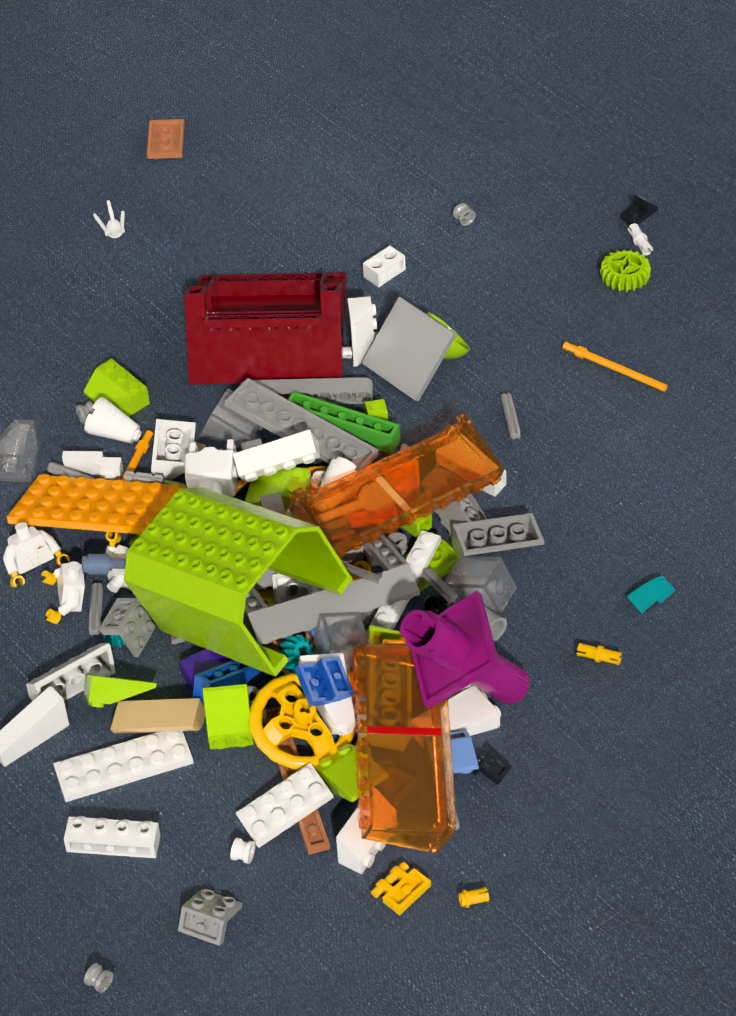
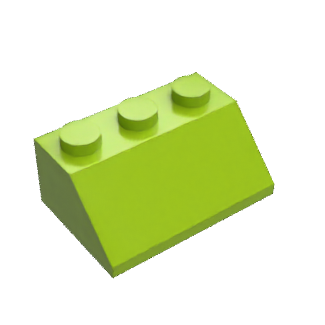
(118, 387)

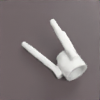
(114, 227)

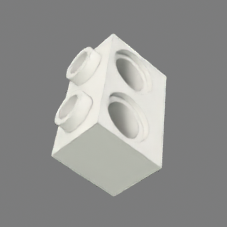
(384, 266)

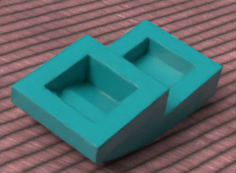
(650, 592)

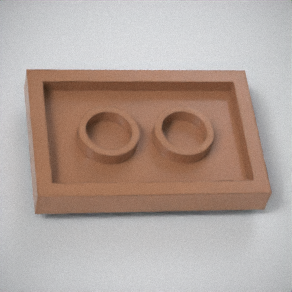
(165, 139)

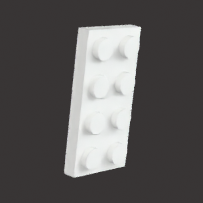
(284, 805)

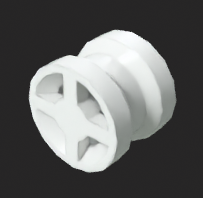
(242, 850)

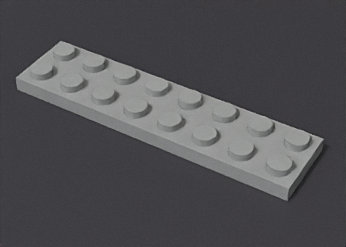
(287, 419)

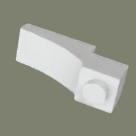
(94, 463)

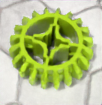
(625, 270)

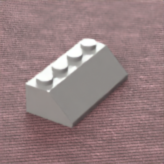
(460, 512)
(496, 535)

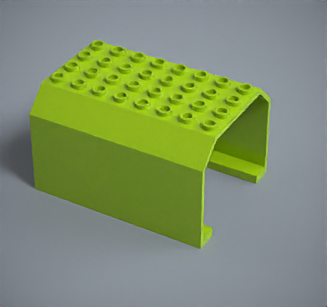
(208, 555)

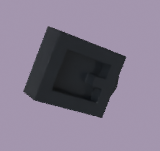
(492, 767)

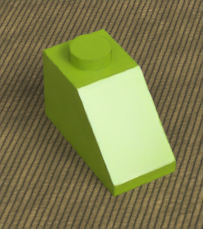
(376, 408)

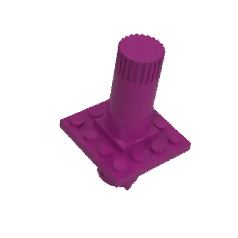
(460, 651)

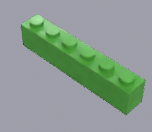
(370, 429)

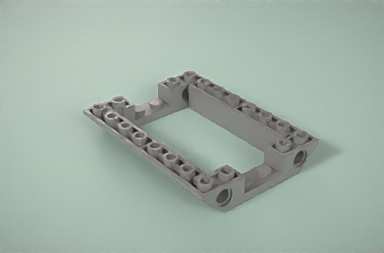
(360, 596)

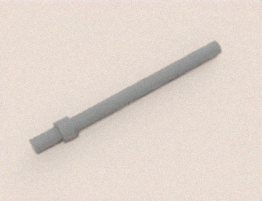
(365, 574)

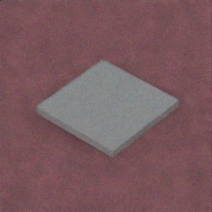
(409, 348)

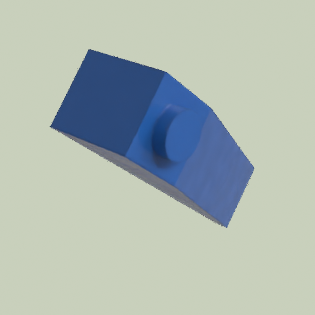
(223, 675)

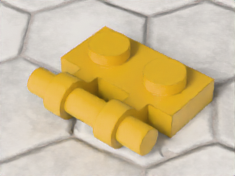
(405, 891)

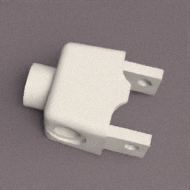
(212, 468)

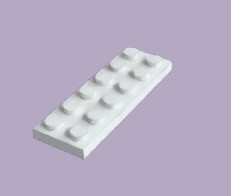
(122, 764)

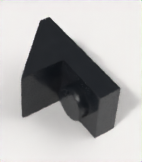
(639, 211)

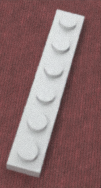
(418, 560)

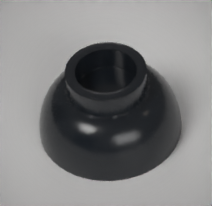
(435, 603)

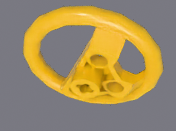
(301, 719)

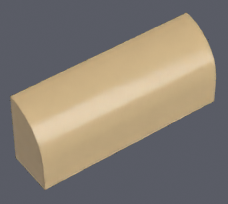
(158, 716)

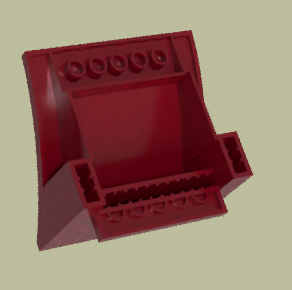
(265, 327)

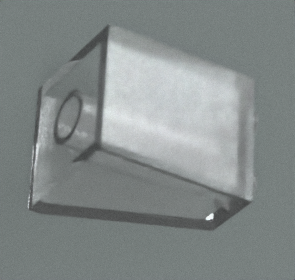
(227, 425)
(18, 451)
(485, 576)
(339, 635)

